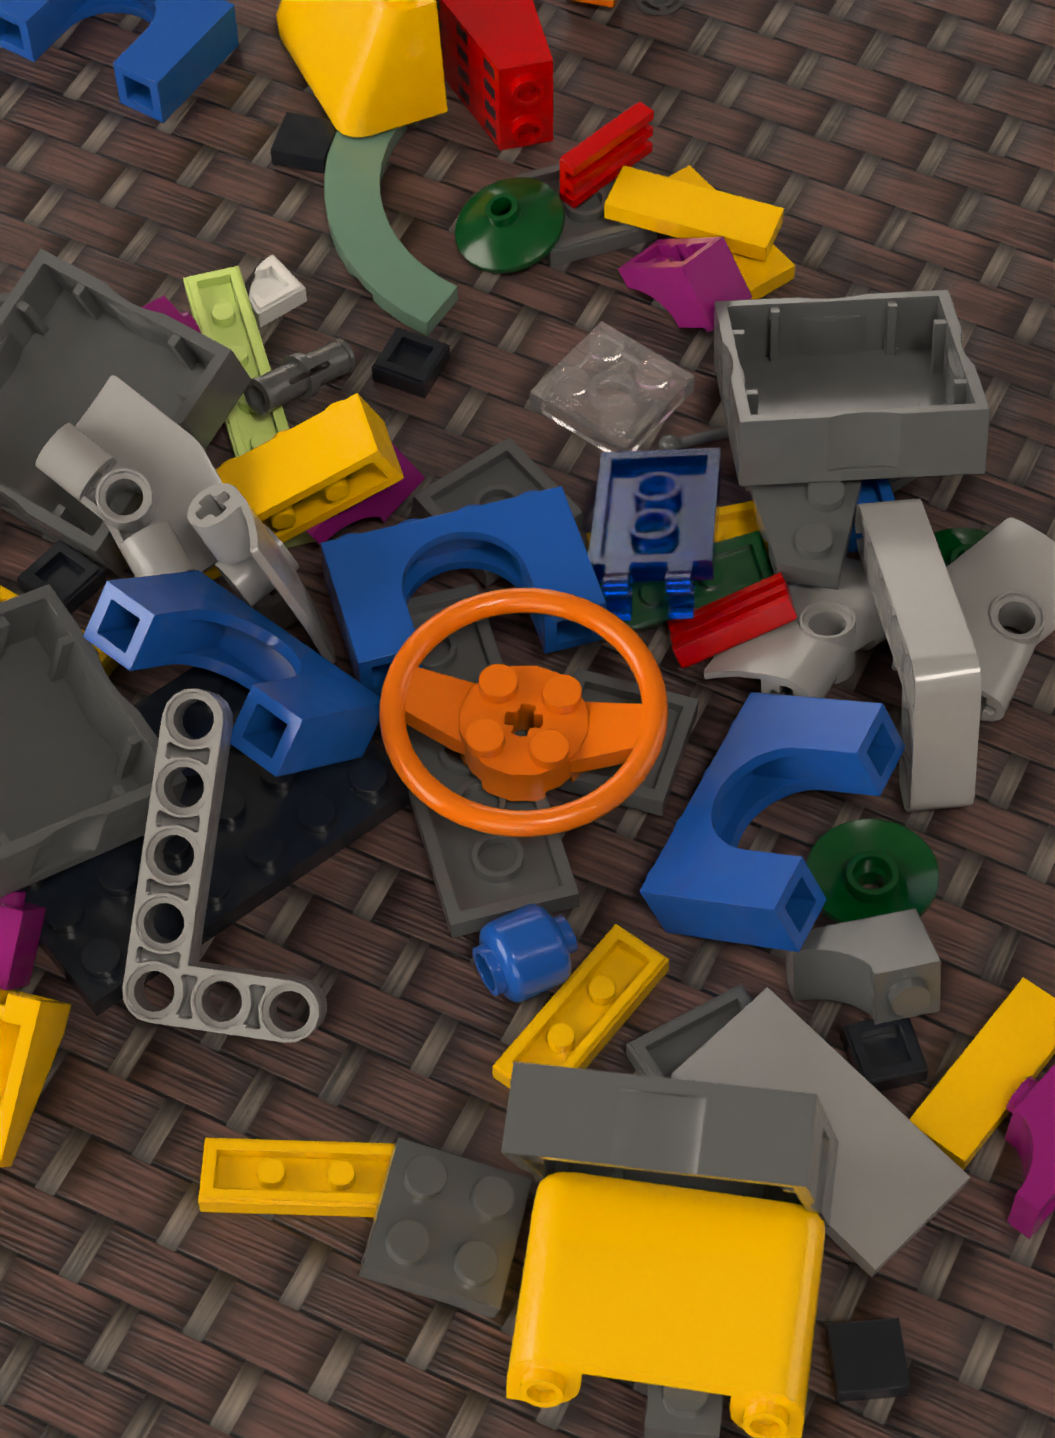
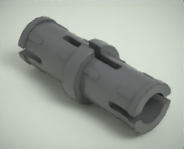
(274, 388)

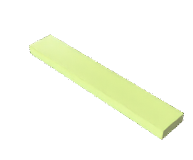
(226, 316)

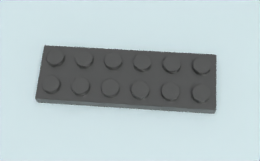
(476, 871)

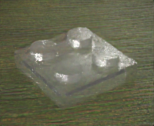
(612, 390)

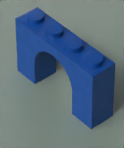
(159, 67)
(520, 538)
(298, 703)
(771, 751)

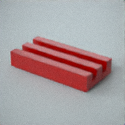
(604, 153)
(732, 620)

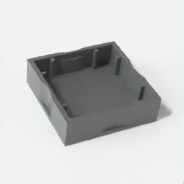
(57, 352)
(848, 388)
(70, 747)
(672, 1133)

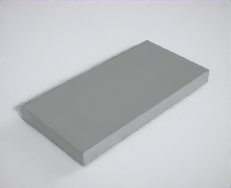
(886, 1168)

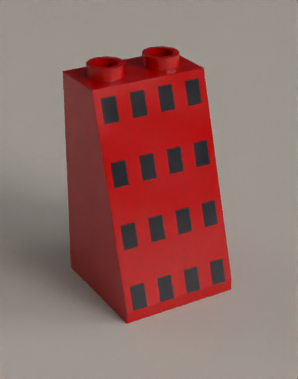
(499, 67)

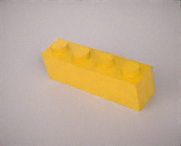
(315, 469)

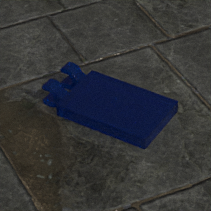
(655, 524)

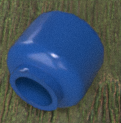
(525, 953)

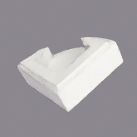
(274, 291)

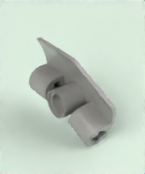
(135, 448)
(256, 562)
(1010, 584)
(815, 647)

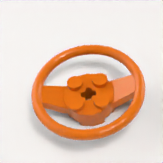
(562, 728)

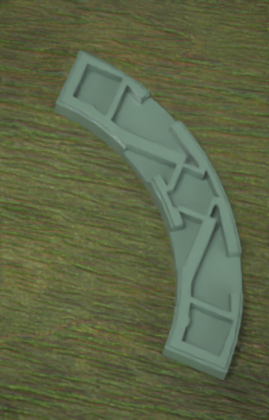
(367, 240)

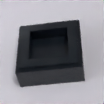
(303, 142)
(411, 362)
(67, 572)
(885, 1053)
(867, 1360)

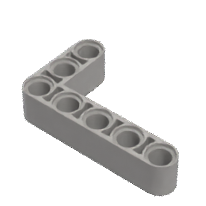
(930, 653)
(190, 894)

